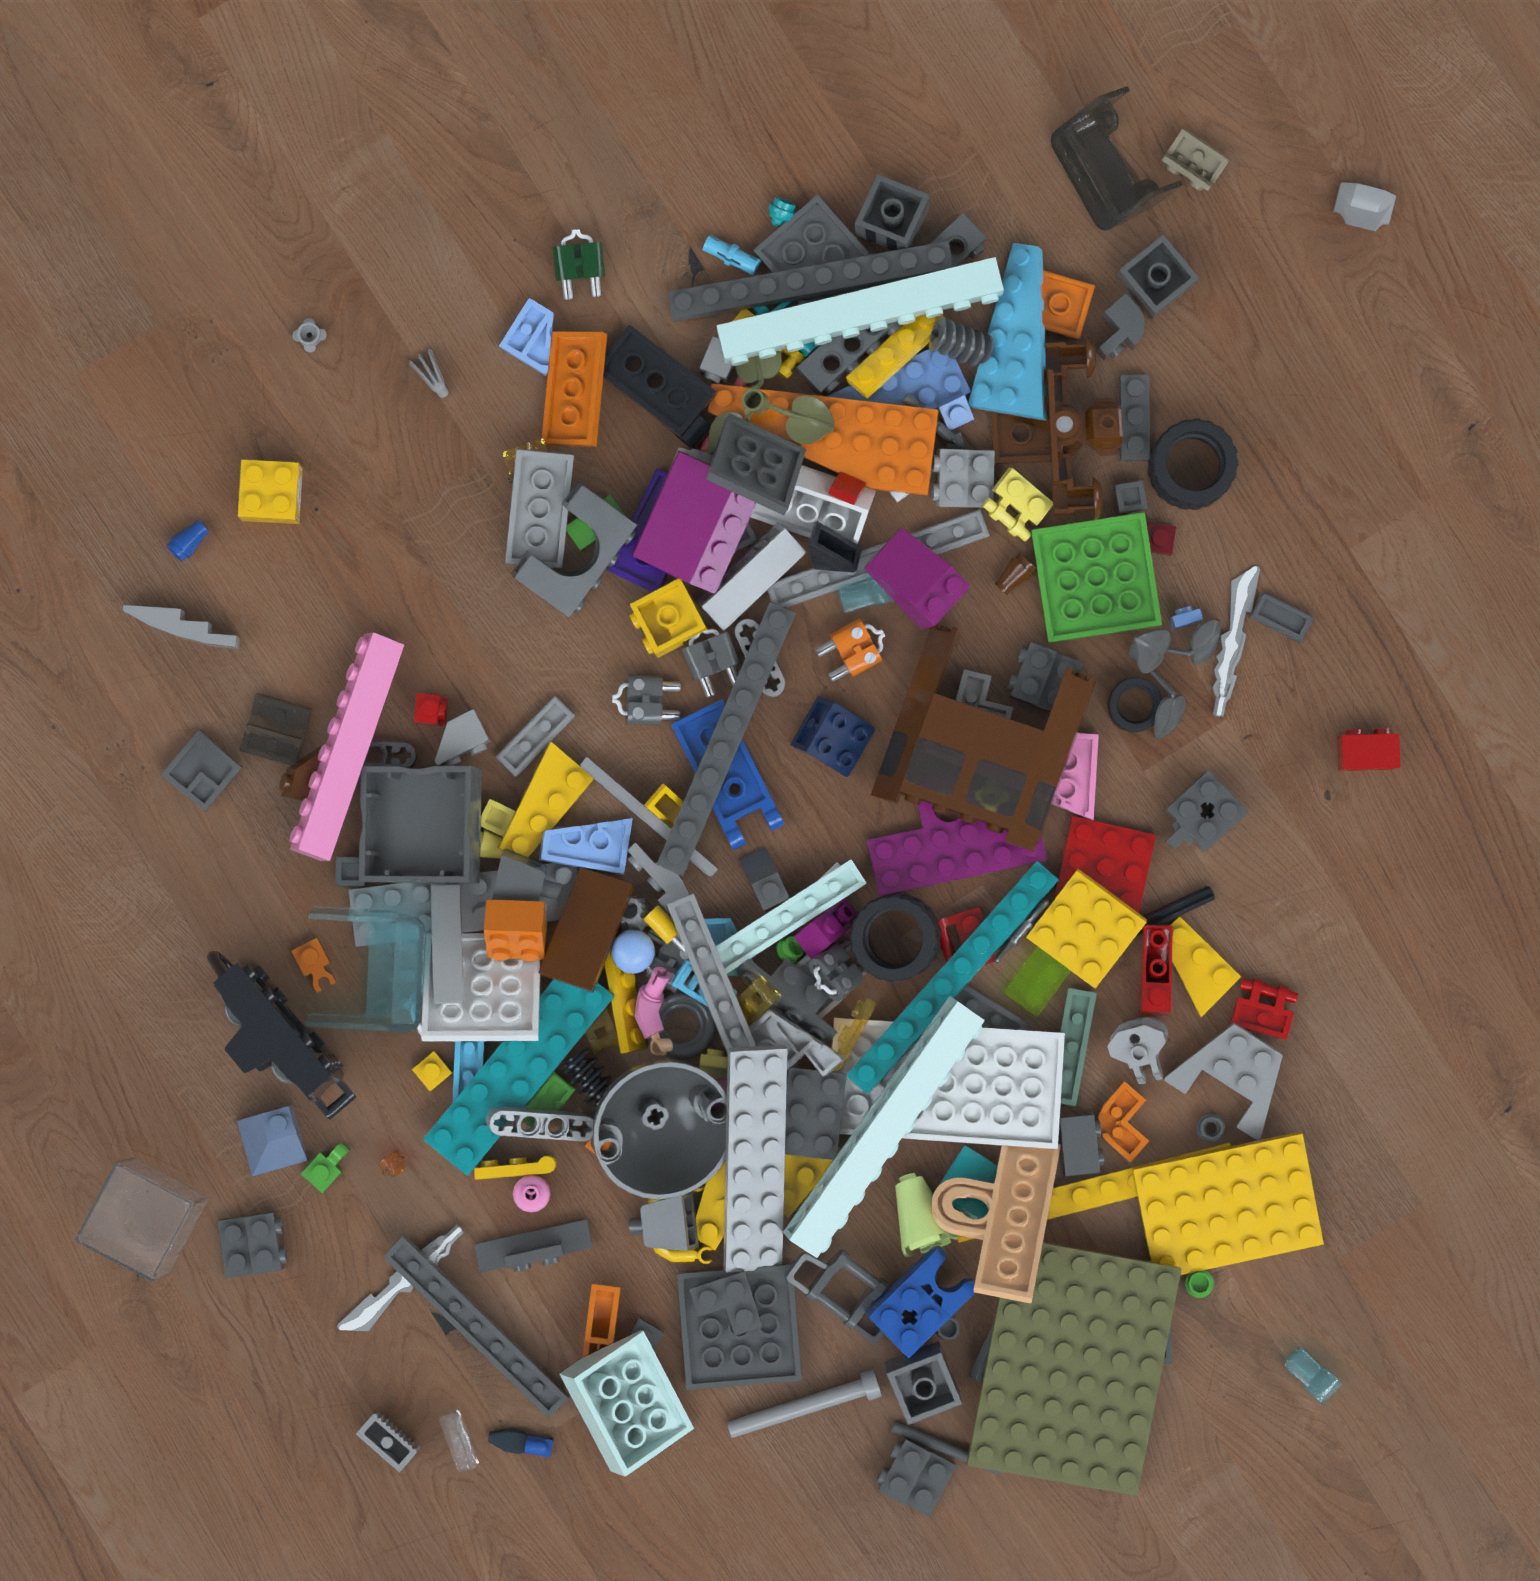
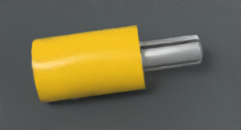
(664, 927)

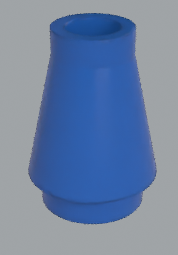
(186, 541)

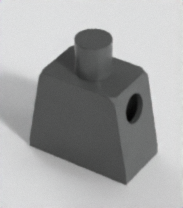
(523, 879)

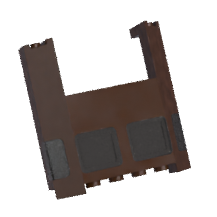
(976, 759)

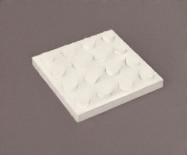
(497, 1003)

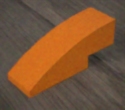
(601, 1318)

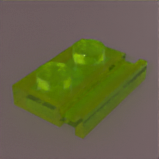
(1036, 981)

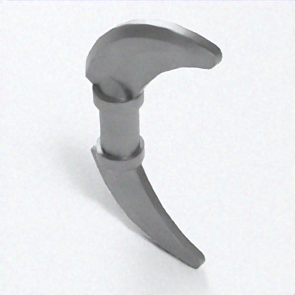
(1018, 934)

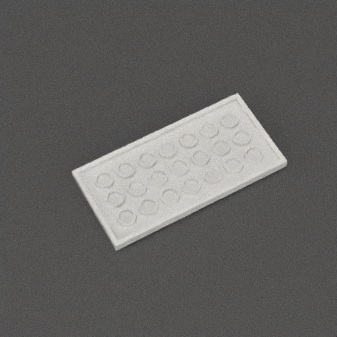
(995, 1095)

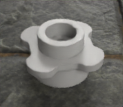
(309, 327)

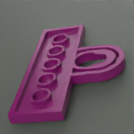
(943, 853)

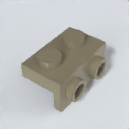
(1195, 160)

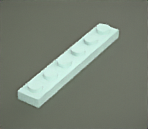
(790, 915)

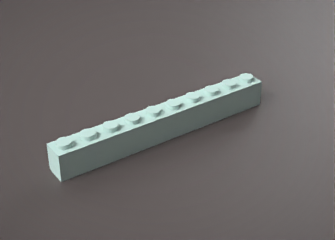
(859, 311)
(883, 1127)

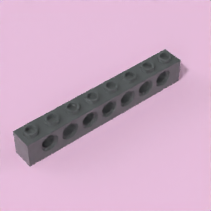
(821, 380)

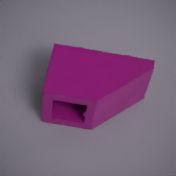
(826, 928)

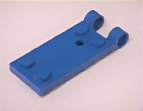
(694, 736)

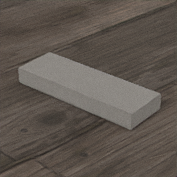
(535, 736)

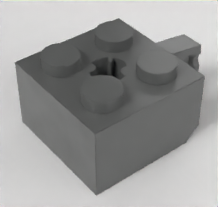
(1186, 813)

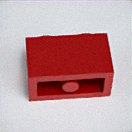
(1368, 751)

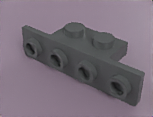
(798, 998)
(533, 1246)

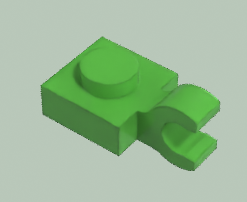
(324, 1169)

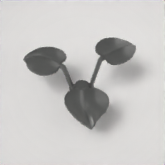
(1149, 652)

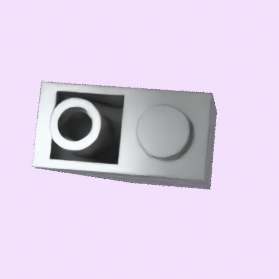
(461, 736)

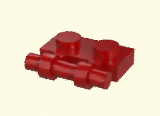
(1262, 1017)

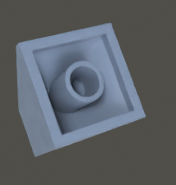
(272, 1140)

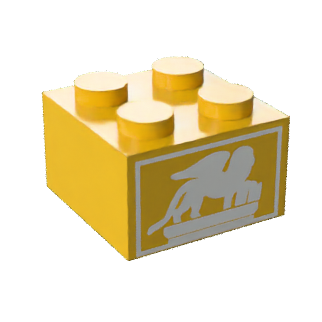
(270, 491)

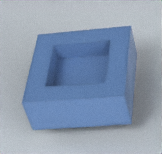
(955, 411)
(1185, 617)

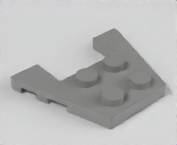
(775, 1030)
(1240, 1063)

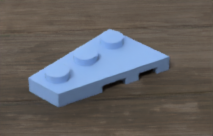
(590, 846)

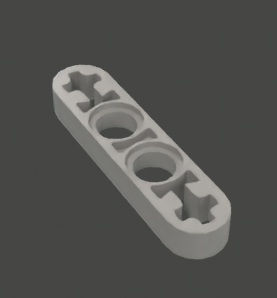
(540, 1127)

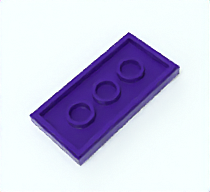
(630, 567)

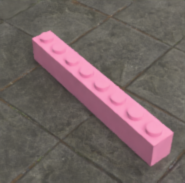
(346, 746)

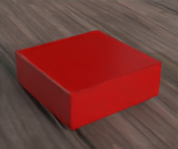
(847, 488)

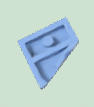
(531, 336)

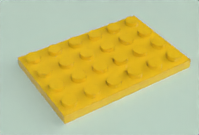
(1229, 1204)

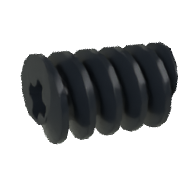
(587, 1076)

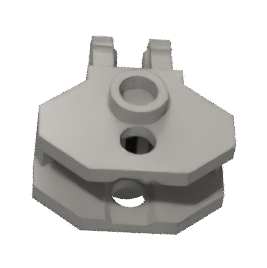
(1139, 1044)

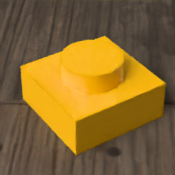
(432, 1071)

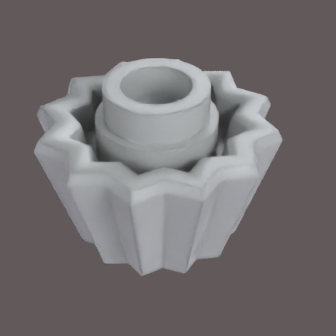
(634, 914)

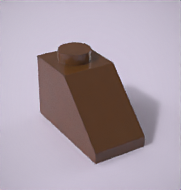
(297, 776)

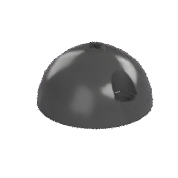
(673, 1147)

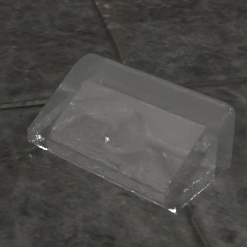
(458, 1441)

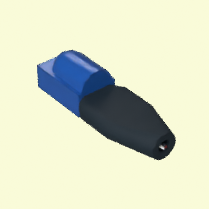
(519, 1442)

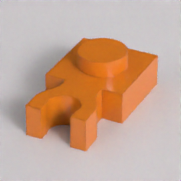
(312, 960)

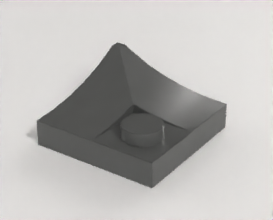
(201, 770)

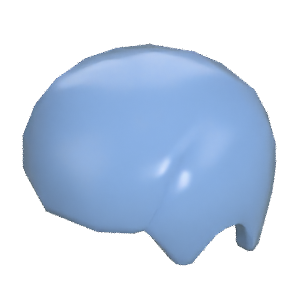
(633, 951)

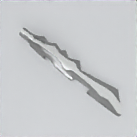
(1242, 600)
(372, 1307)

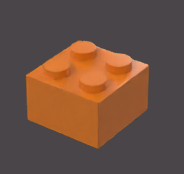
(515, 930)

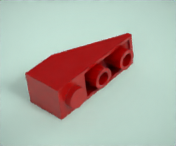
(1156, 971)

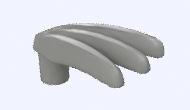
(434, 379)

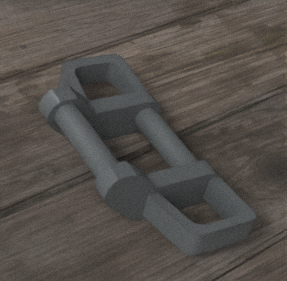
(815, 1292)

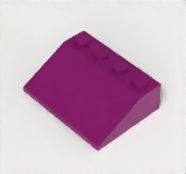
(693, 525)

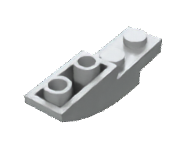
(660, 877)

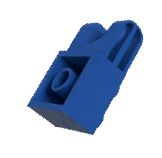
(918, 1292)

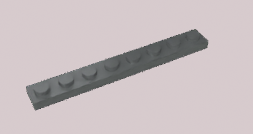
(476, 1326)

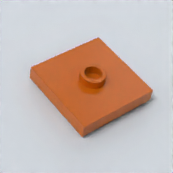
(1065, 304)

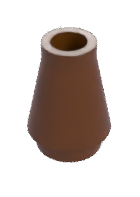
(1016, 573)

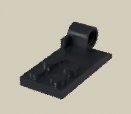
(675, 402)

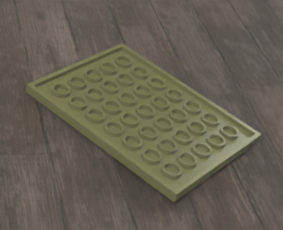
(1076, 1371)

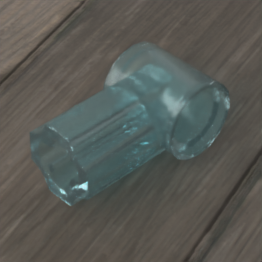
(863, 595)
(1317, 1380)

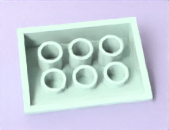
(627, 1402)

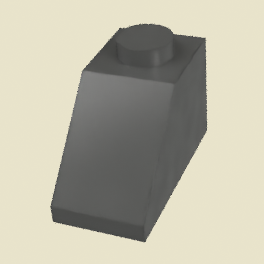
(764, 879)

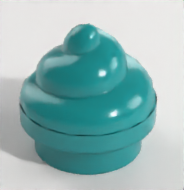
(781, 211)

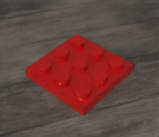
(1110, 856)

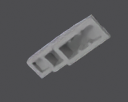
(172, 622)
(447, 944)

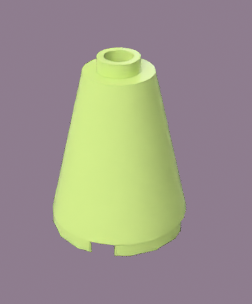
(915, 1217)

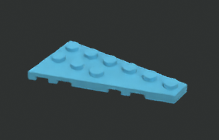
(1014, 373)

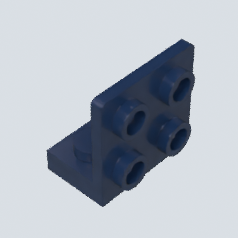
(833, 736)

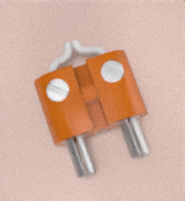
(854, 648)

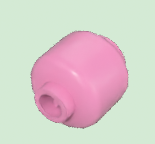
(540, 1187)

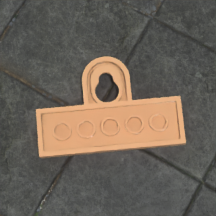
(1014, 1221)

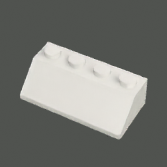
(813, 503)

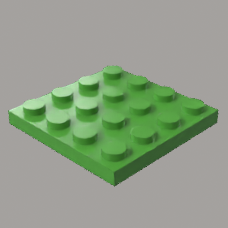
(1096, 577)

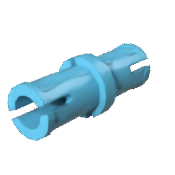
(731, 255)

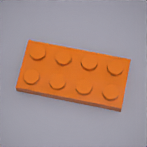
(574, 389)

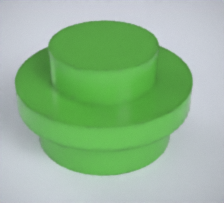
(789, 948)
(1199, 1284)

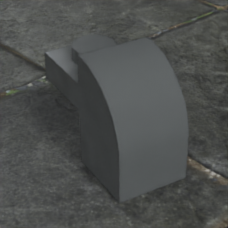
(1128, 324)

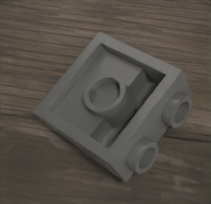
(1040, 676)
(252, 1244)
(915, 1476)

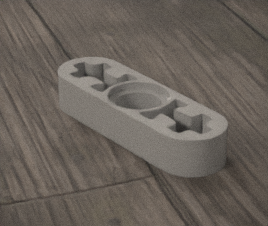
(775, 674)

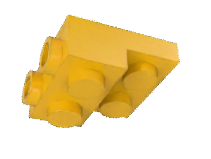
(667, 618)

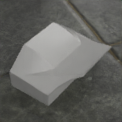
(1364, 205)

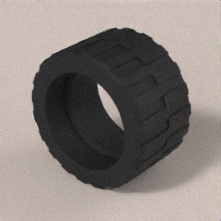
(1209, 434)
(861, 942)

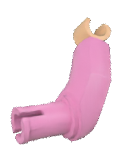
(647, 1011)

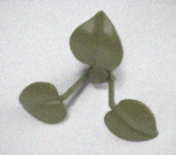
(809, 416)

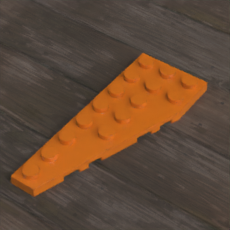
(870, 441)

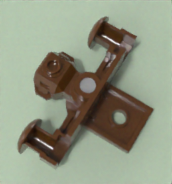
(1064, 431)

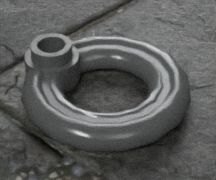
(706, 1029)

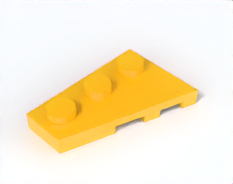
(1200, 967)

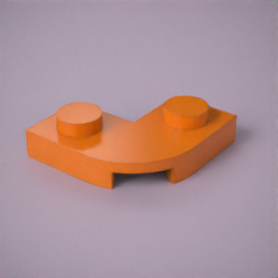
(1114, 1121)

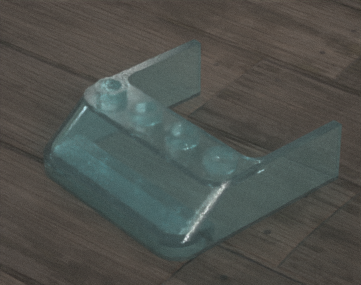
(393, 971)

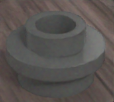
(1219, 1127)

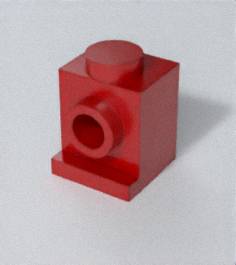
(430, 710)

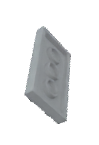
(536, 506)

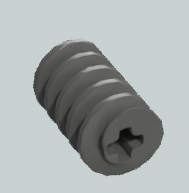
(960, 342)

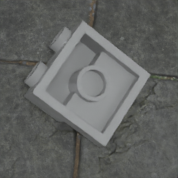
(962, 477)

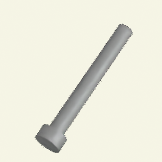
(867, 1385)

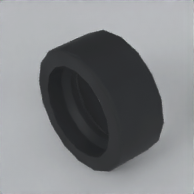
(1113, 707)

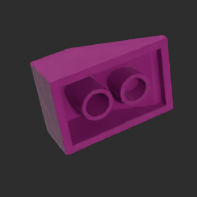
(916, 579)

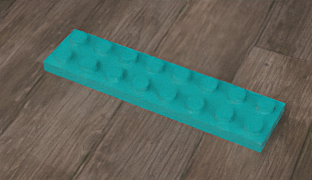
(515, 1073)

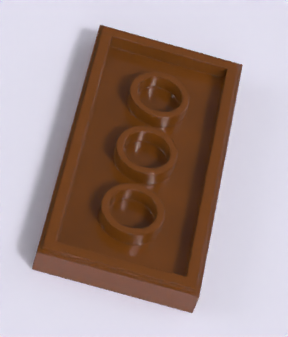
(586, 930)

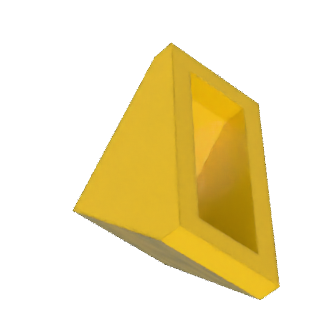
(664, 805)

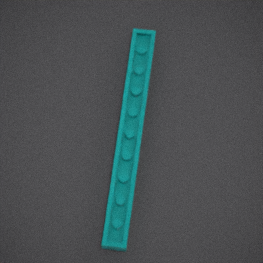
(952, 977)

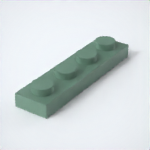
(1076, 1026)

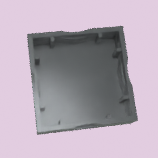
(420, 824)

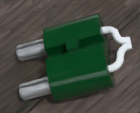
(579, 262)

